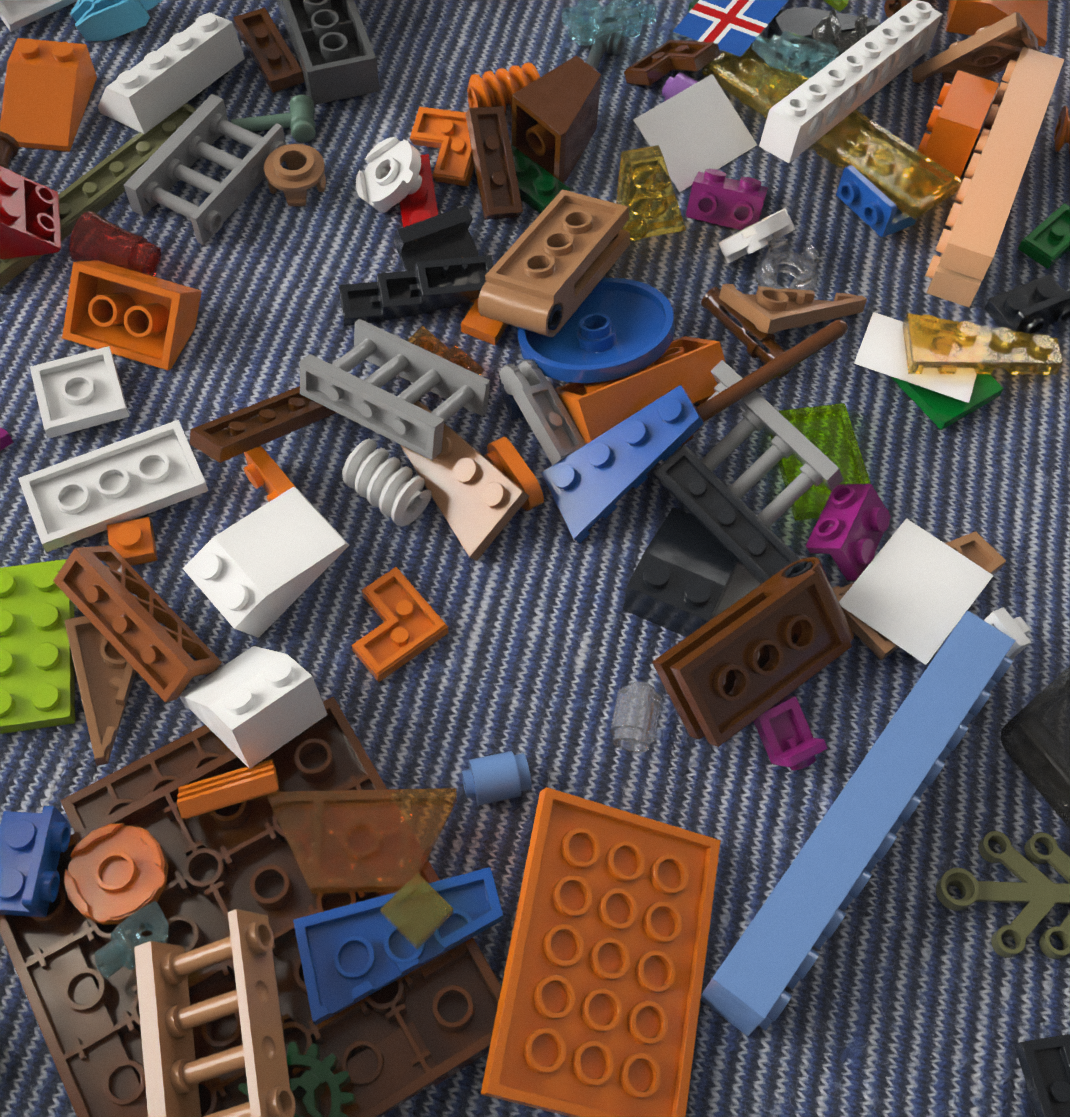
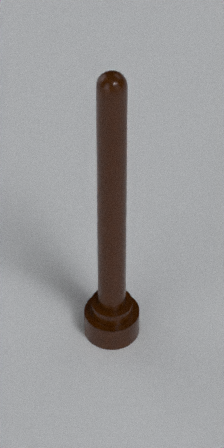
(771, 370)

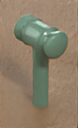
(299, 119)

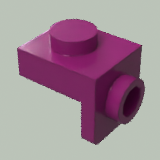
(788, 735)

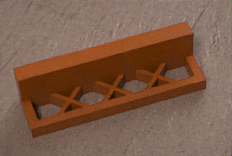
(132, 621)

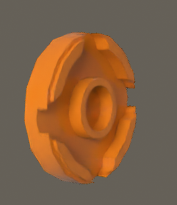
(115, 873)

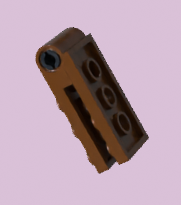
(755, 652)

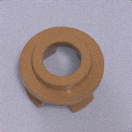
(305, 171)

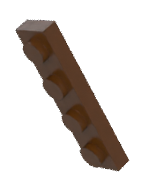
(257, 425)

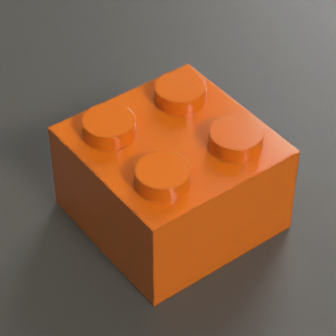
(958, 121)

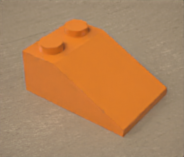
(970, 15)
(46, 93)

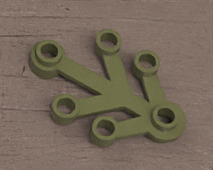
(1034, 889)

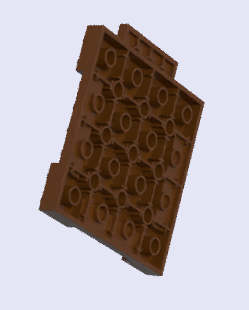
(222, 862)

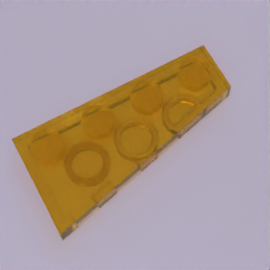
(962, 344)

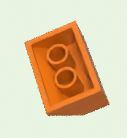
(129, 313)

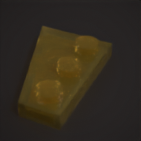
(648, 193)

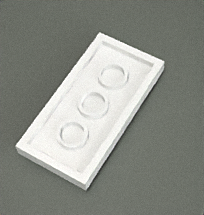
(112, 485)

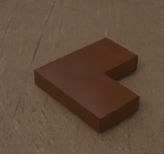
(670, 56)

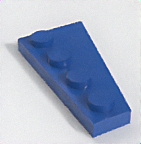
(358, 951)

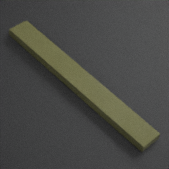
(103, 183)

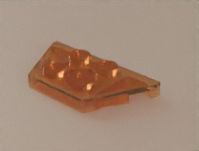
(362, 835)

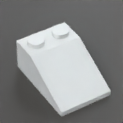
(266, 561)
(256, 703)

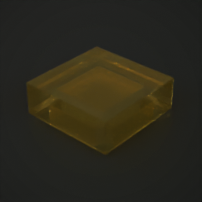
(417, 911)

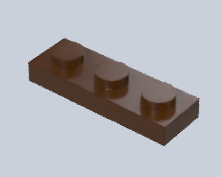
(268, 50)
(494, 162)

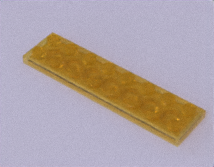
(884, 159)

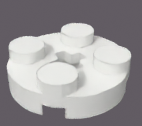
(390, 174)
(756, 236)

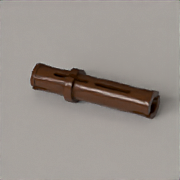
(719, 310)

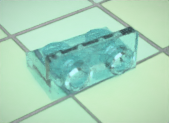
(795, 53)

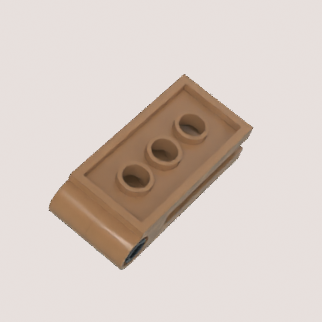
(555, 263)

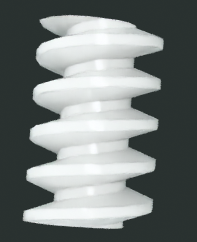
(385, 484)

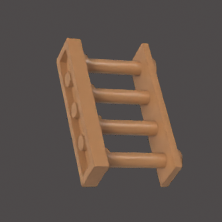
(169, 1021)

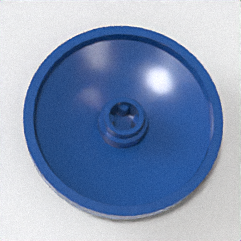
(608, 336)

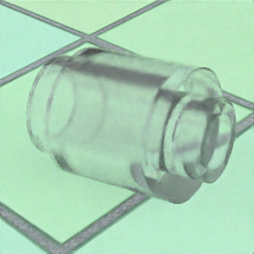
(636, 717)

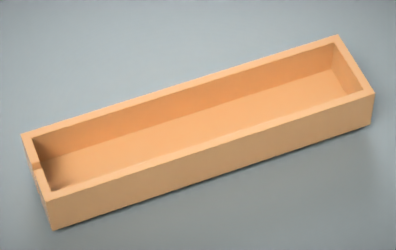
(994, 177)

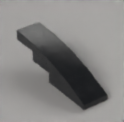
(415, 292)

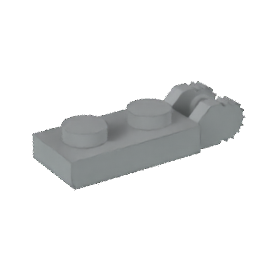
(542, 409)

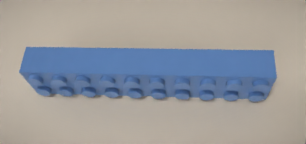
(858, 828)

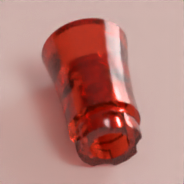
(103, 241)

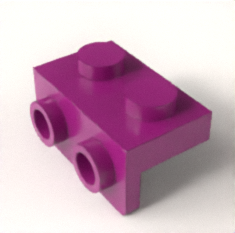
(726, 200)
(850, 528)

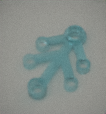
(605, 20)

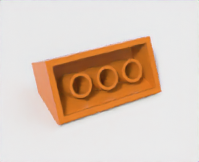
(607, 403)

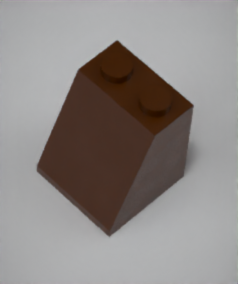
(557, 116)

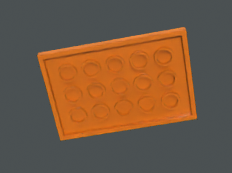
(604, 964)

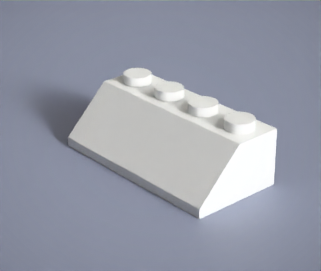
(173, 74)

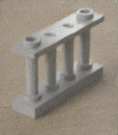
(187, 145)
(390, 414)
(786, 442)

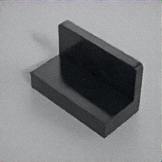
(436, 238)

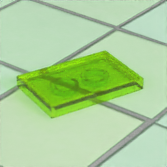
(834, 436)

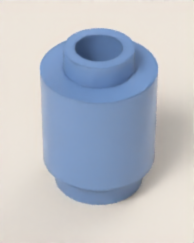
(496, 777)

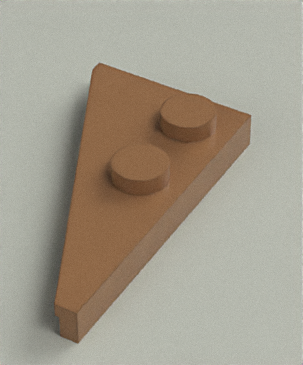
(788, 308)
(103, 683)

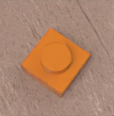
(133, 540)

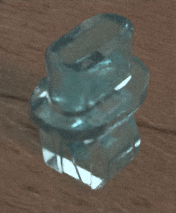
(126, 936)

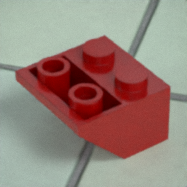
(27, 217)

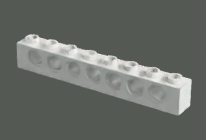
(849, 81)

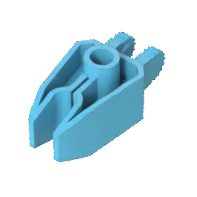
(110, 18)

